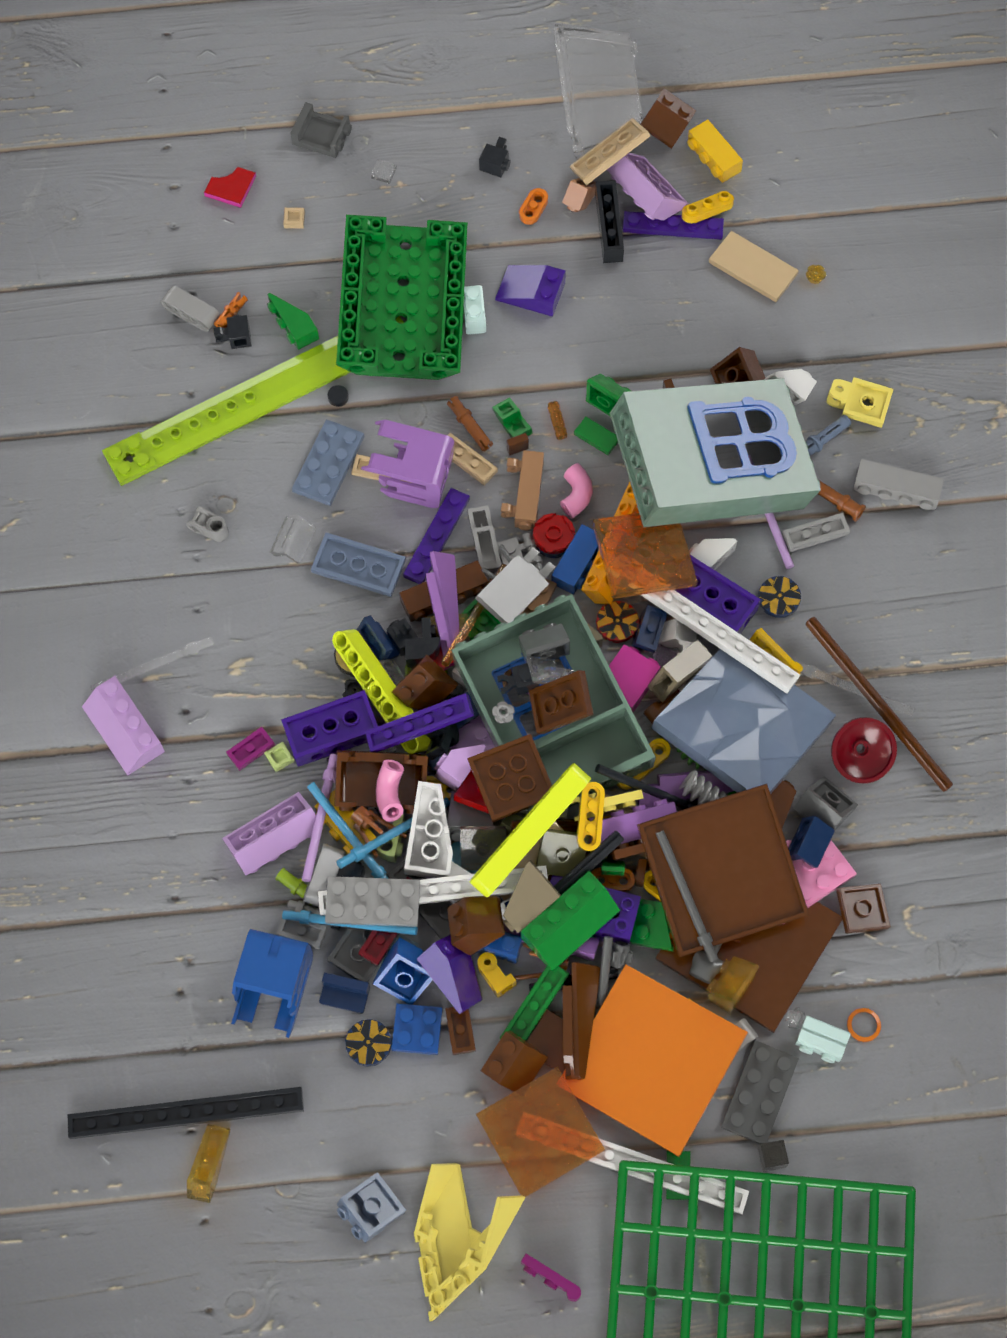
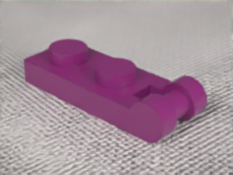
(552, 1278)

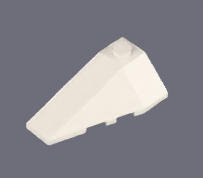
(429, 840)

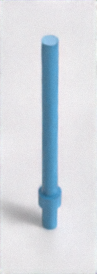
(358, 853)
(377, 871)
(307, 917)

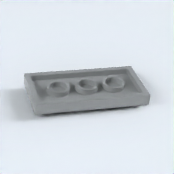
(372, 901)

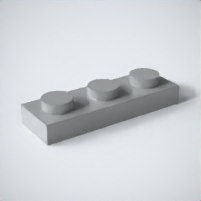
(816, 532)

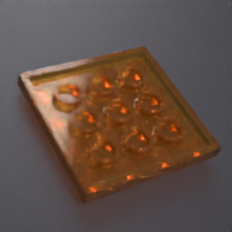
(641, 557)
(540, 1132)

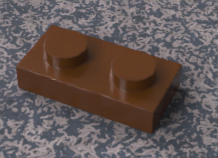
(460, 1031)

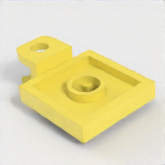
(851, 396)
(615, 802)

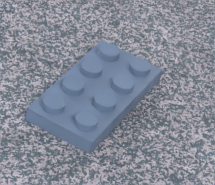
(328, 462)
(358, 564)

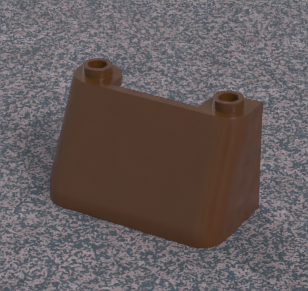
(359, 772)

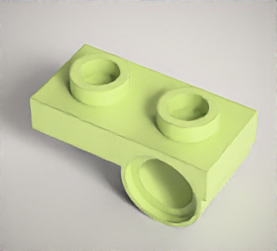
(397, 847)

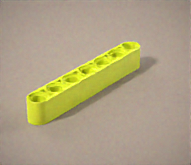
(375, 682)
(530, 830)

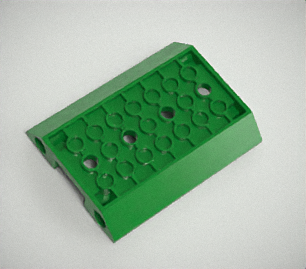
(429, 302)

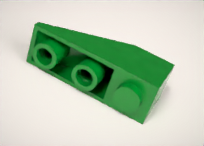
(297, 323)

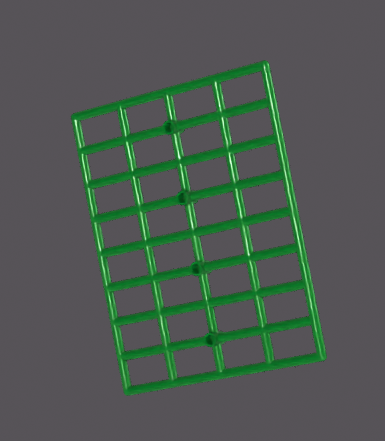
(727, 1236)

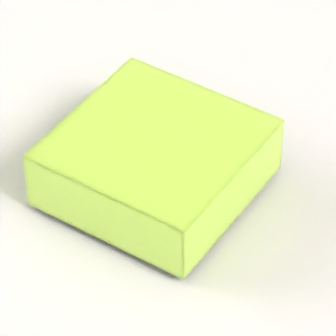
(279, 756)

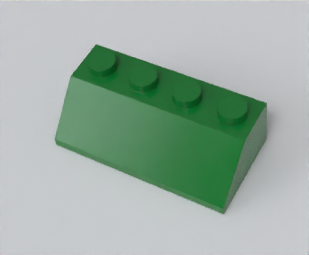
(603, 392)
(570, 921)

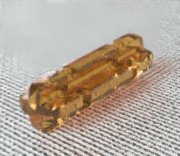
(557, 420)

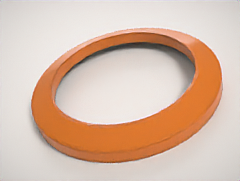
(857, 1037)

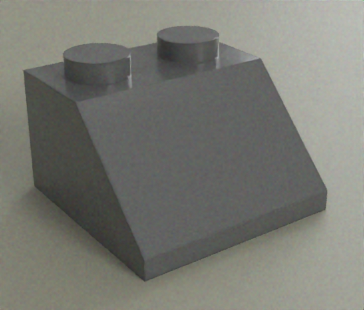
(547, 643)
(826, 803)

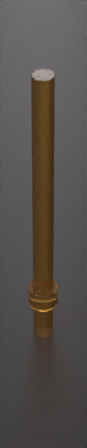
(467, 626)

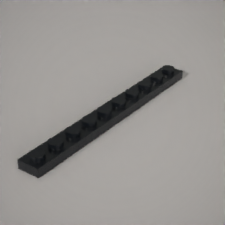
(185, 1112)

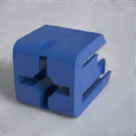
(274, 968)

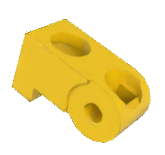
(494, 976)

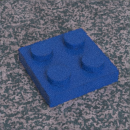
(417, 1029)

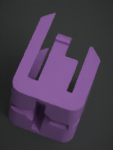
(422, 462)

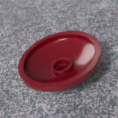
(876, 755)

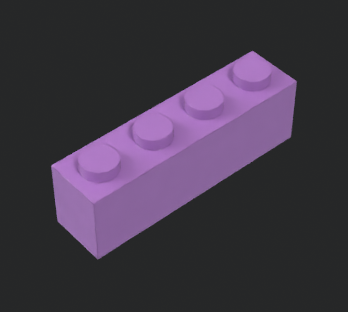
(627, 823)

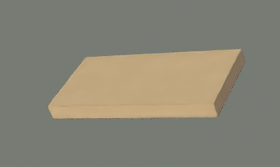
(609, 151)
(753, 266)

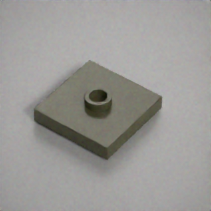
(560, 851)

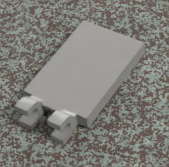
(515, 587)

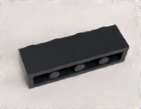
(609, 221)

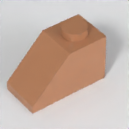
(579, 195)

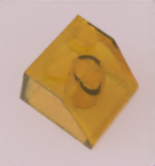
(732, 983)

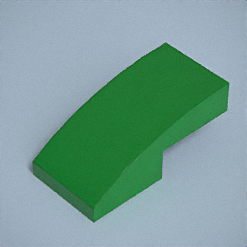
(511, 418)
(612, 867)

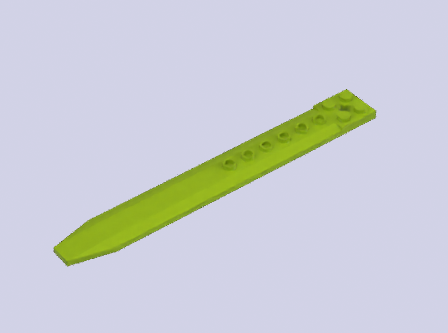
(225, 412)

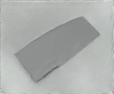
(484, 537)

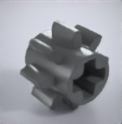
(621, 954)

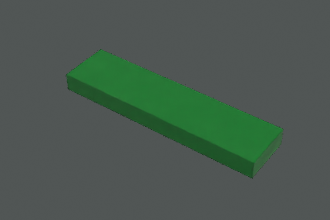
(537, 1002)

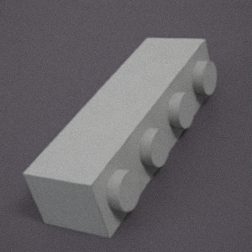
(898, 484)

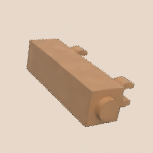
(529, 489)

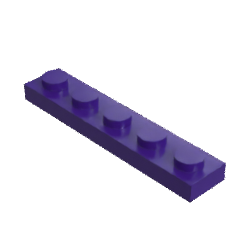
(673, 226)
(436, 535)
(419, 723)

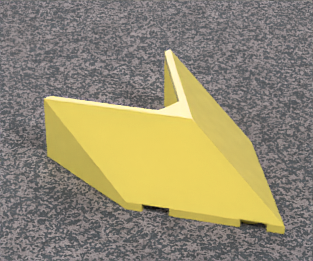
(449, 1246)

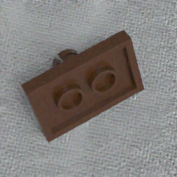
(561, 702)

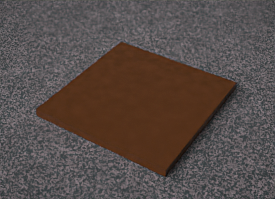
(732, 865)
(785, 961)

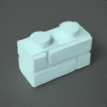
(474, 310)
(822, 1039)

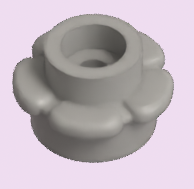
(503, 718)

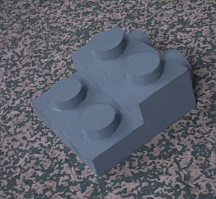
(370, 1208)

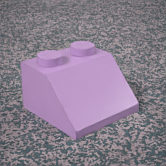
(454, 767)

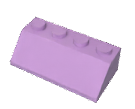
(647, 187)
(122, 726)
(271, 833)

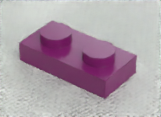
(250, 748)

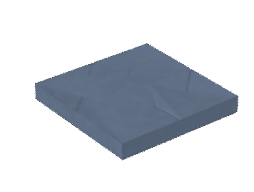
(742, 724)

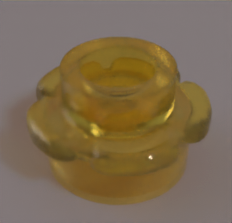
(815, 278)

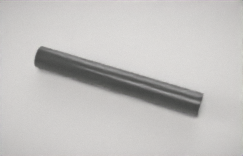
(604, 970)

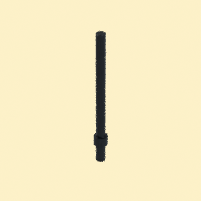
(646, 788)

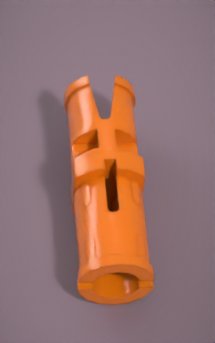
(231, 310)

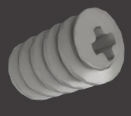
(699, 789)

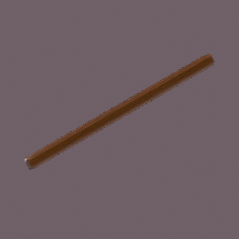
(879, 704)

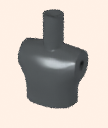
(703, 968)

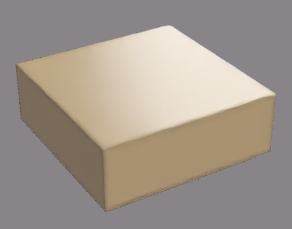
(294, 217)

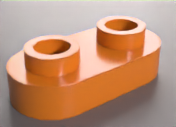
(533, 208)
(612, 881)

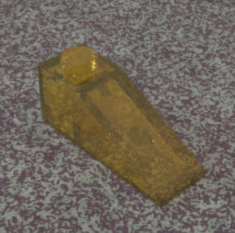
(207, 1164)

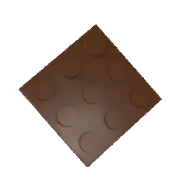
(510, 777)

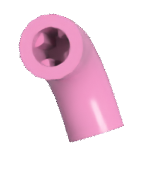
(581, 491)
(387, 790)

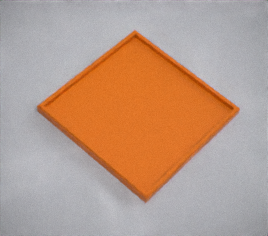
(655, 1060)

